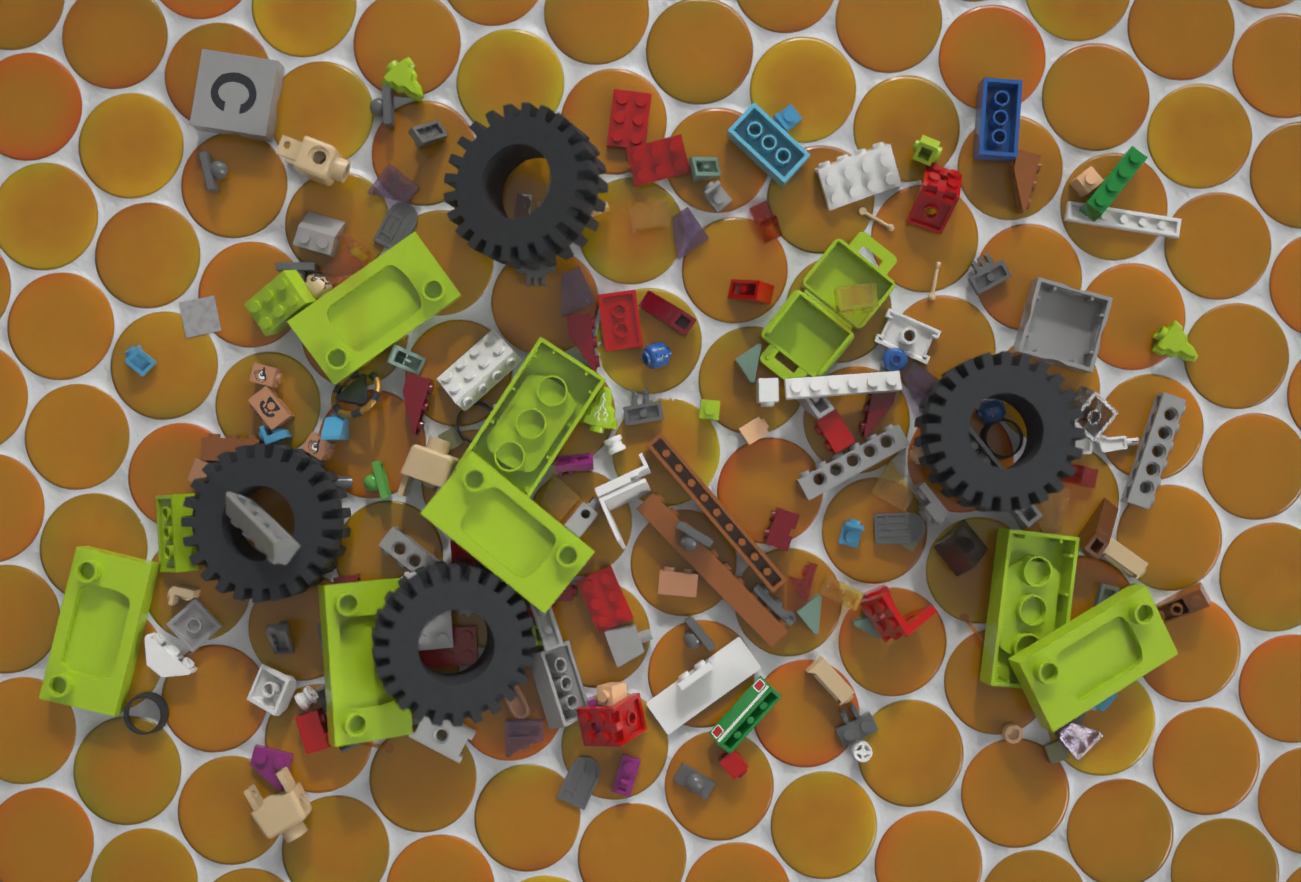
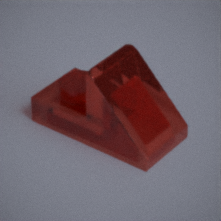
(766, 222)
(1083, 476)
(804, 585)

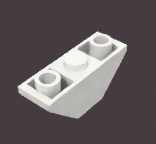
(166, 658)

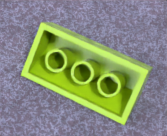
(172, 552)

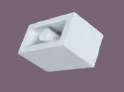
(767, 391)

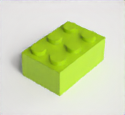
(279, 302)

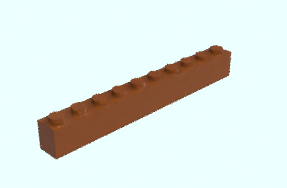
(716, 512)
(715, 573)

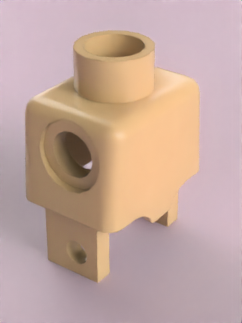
(307, 160)
(429, 465)
(283, 811)

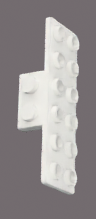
(703, 685)

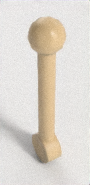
(862, 211)
(931, 297)

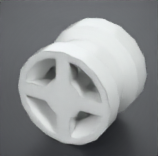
(614, 444)
(306, 698)
(862, 754)

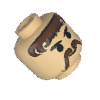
(318, 285)

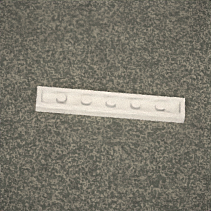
(1127, 221)

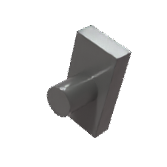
(427, 133)
(280, 638)

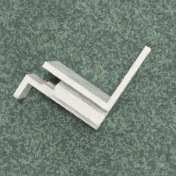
(622, 491)

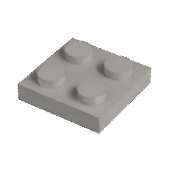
(194, 625)

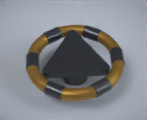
(356, 394)

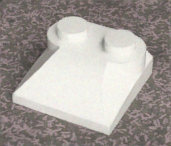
(272, 690)

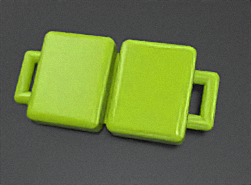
(808, 325)

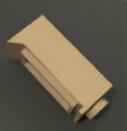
(1124, 559)
(831, 680)

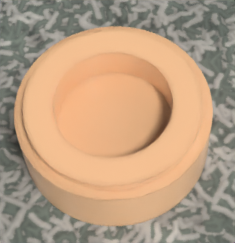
(1012, 733)

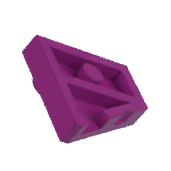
(269, 761)

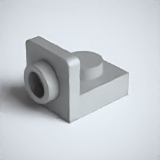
(716, 196)

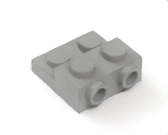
(930, 507)

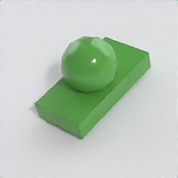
(378, 481)

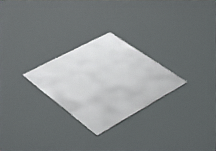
(200, 316)

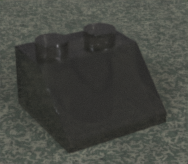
(1096, 412)
(960, 548)

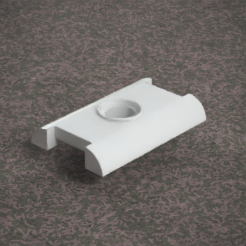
(893, 335)
(451, 745)

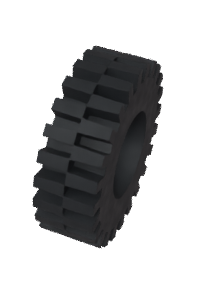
(489, 162)
(1047, 422)
(225, 548)
(459, 693)

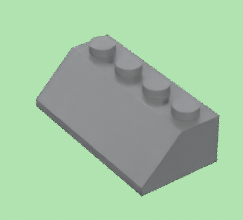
(260, 528)
(558, 685)

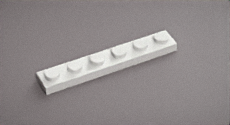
(842, 385)

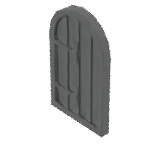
(397, 224)
(898, 528)
(580, 782)

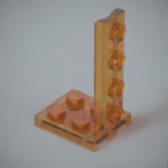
(348, 261)

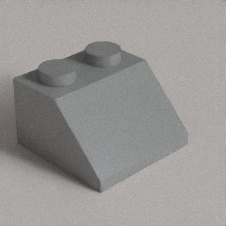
(319, 234)

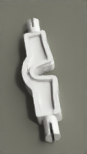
(1106, 444)

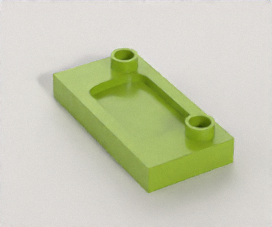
(374, 308)
(535, 415)
(507, 532)
(1027, 597)
(99, 630)
(1093, 656)
(355, 694)

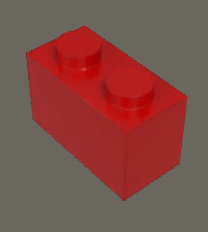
(834, 432)
(313, 730)

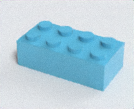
(768, 144)

